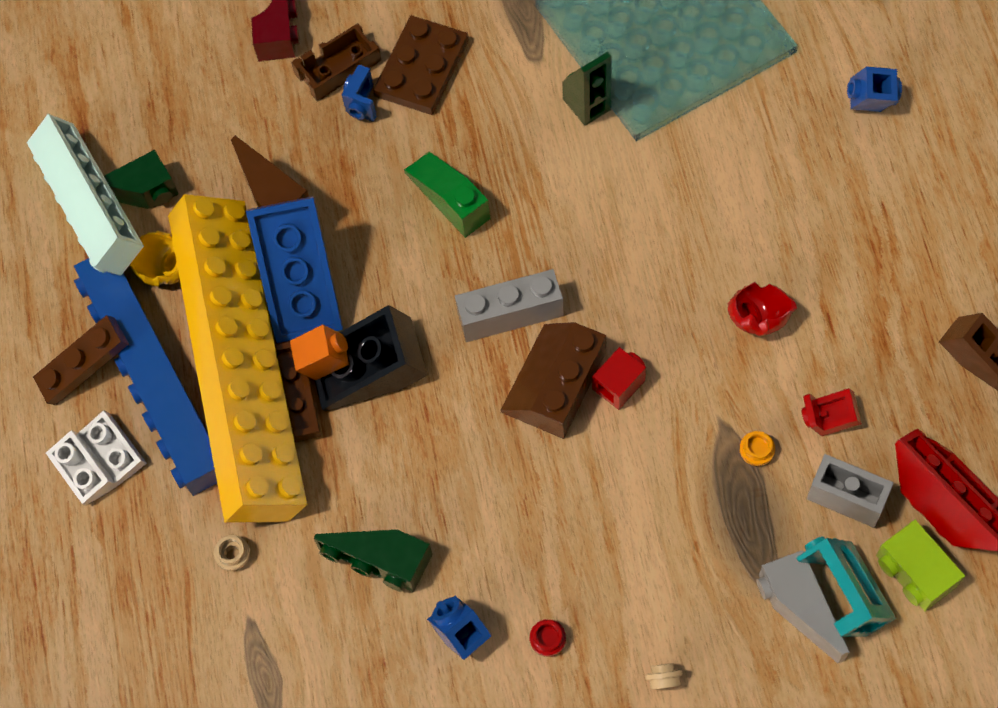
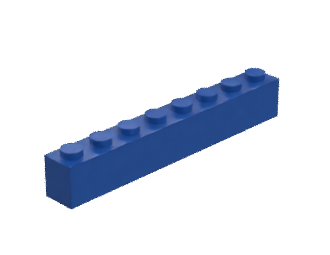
(152, 378)

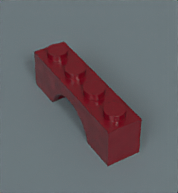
(274, 31)

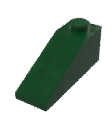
(589, 89)

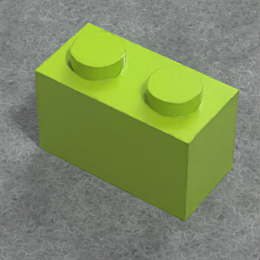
(919, 566)

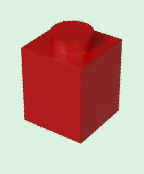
(619, 377)

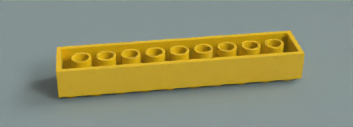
(236, 361)

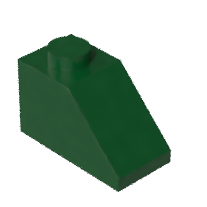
(142, 182)

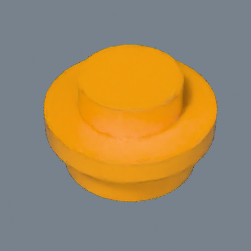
(757, 448)

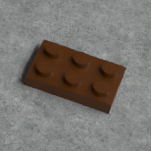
(421, 65)

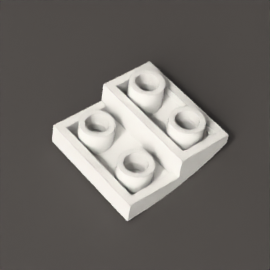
(96, 458)

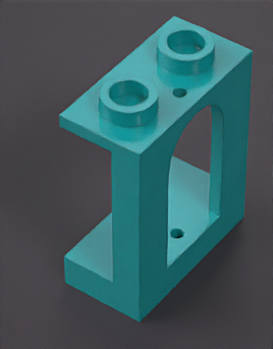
(865, 617)

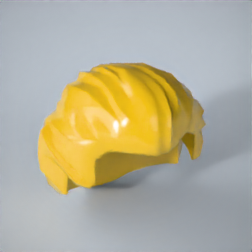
(156, 260)

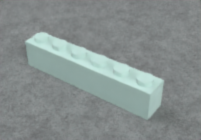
(84, 196)

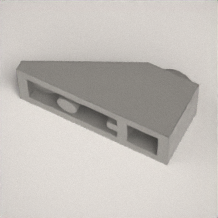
(800, 601)

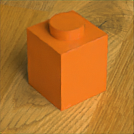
(319, 352)

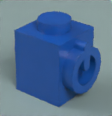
(874, 89)
(458, 626)

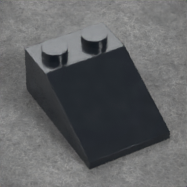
(381, 360)

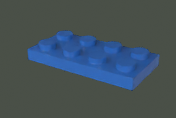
(294, 268)

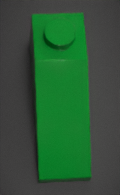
(450, 192)

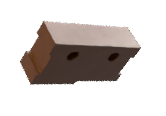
(337, 61)

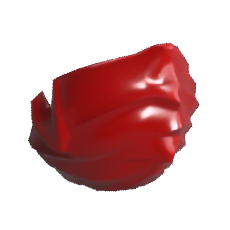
(761, 309)

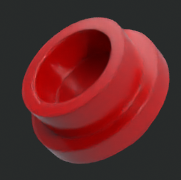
(547, 638)

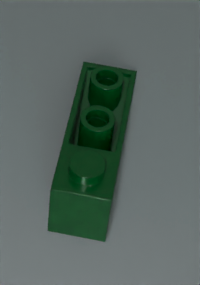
(385, 553)

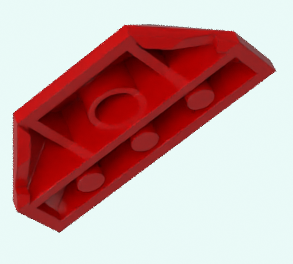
(947, 492)

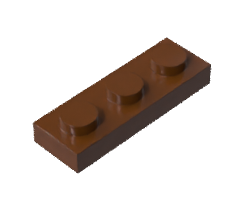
(80, 360)
(298, 396)

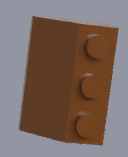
(556, 377)

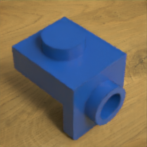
(355, 94)

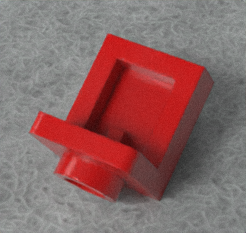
(831, 412)

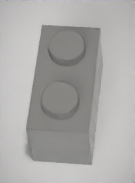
(849, 490)

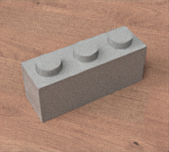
(509, 305)

